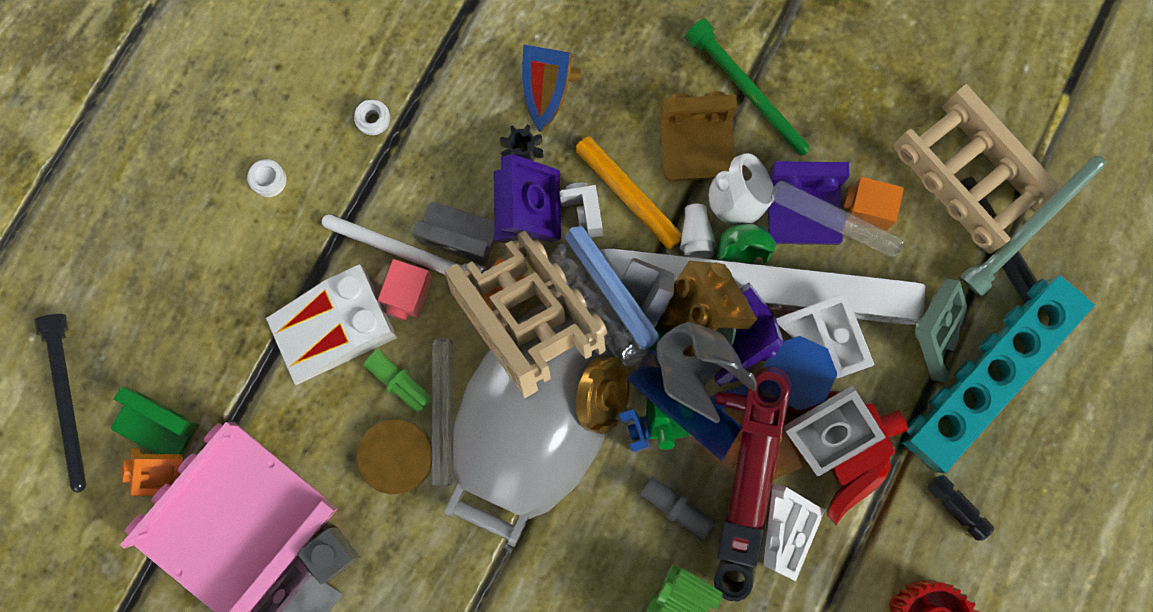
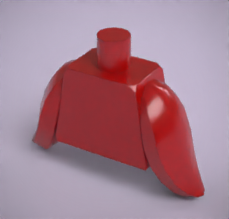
(865, 470)

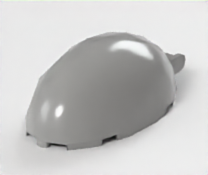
(520, 448)

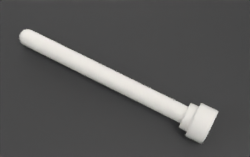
(391, 245)

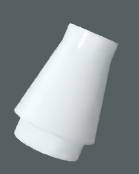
(697, 233)

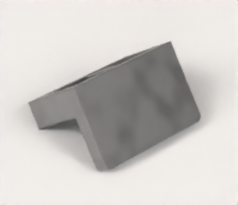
(456, 232)
(649, 287)
(298, 592)

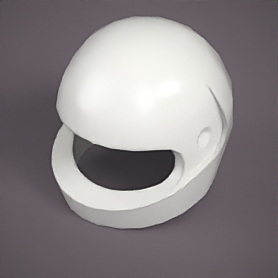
(740, 200)

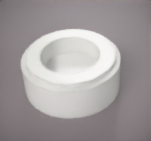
(266, 178)

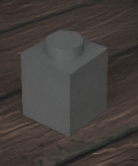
(328, 555)

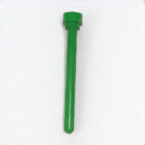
(703, 37)

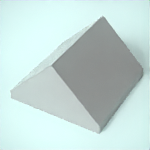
(834, 431)

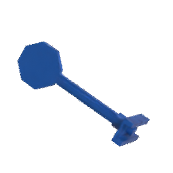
(808, 369)

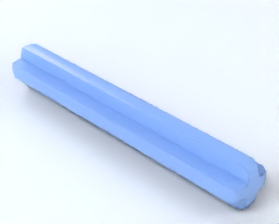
(612, 287)

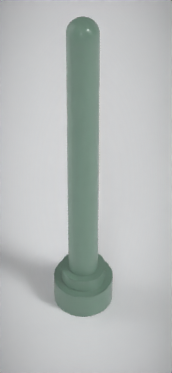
(981, 276)

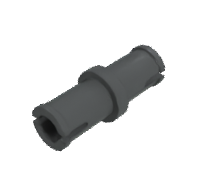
(677, 508)

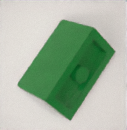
(152, 423)

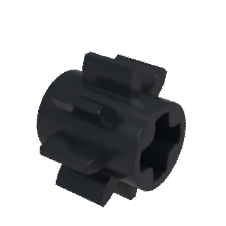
(527, 139)

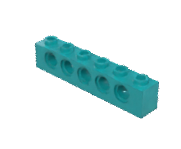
(1065, 310)

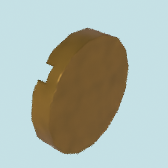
(602, 394)
(394, 457)

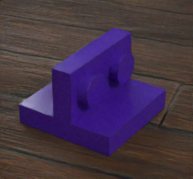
(526, 200)

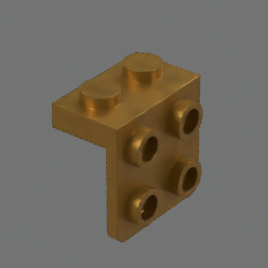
(697, 135)
(707, 297)

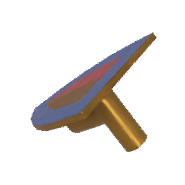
(546, 81)

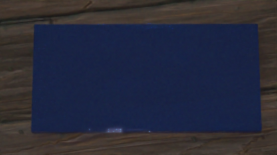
(713, 436)

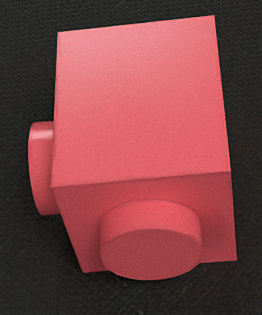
(404, 290)

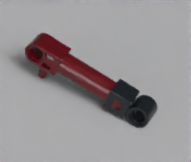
(752, 481)

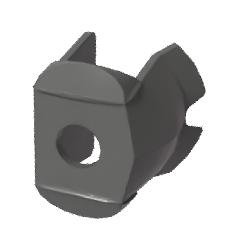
(687, 376)

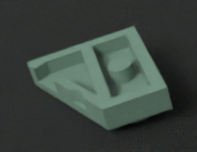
(941, 327)

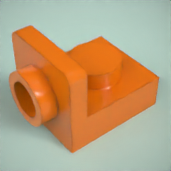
(149, 471)

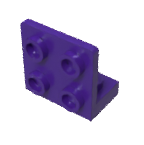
(817, 179)
(758, 342)

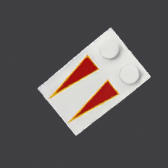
(331, 324)

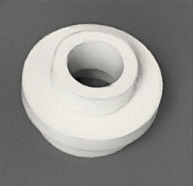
(368, 108)

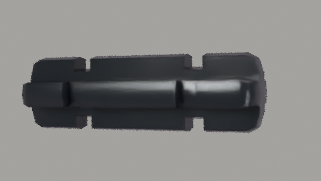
(961, 508)

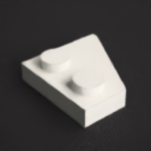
(834, 327)
(789, 531)

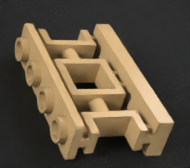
(496, 325)

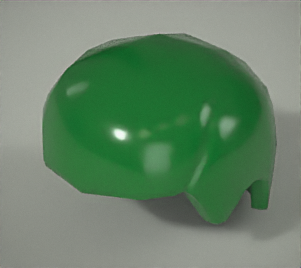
(745, 243)

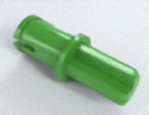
(397, 381)

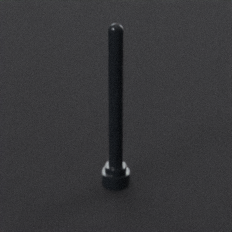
(52, 331)

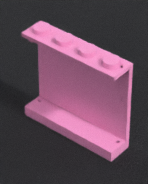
(230, 521)

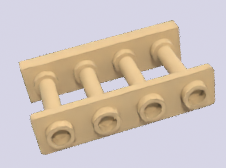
(999, 146)

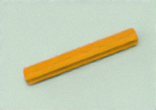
(629, 192)

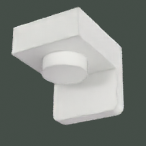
(589, 213)

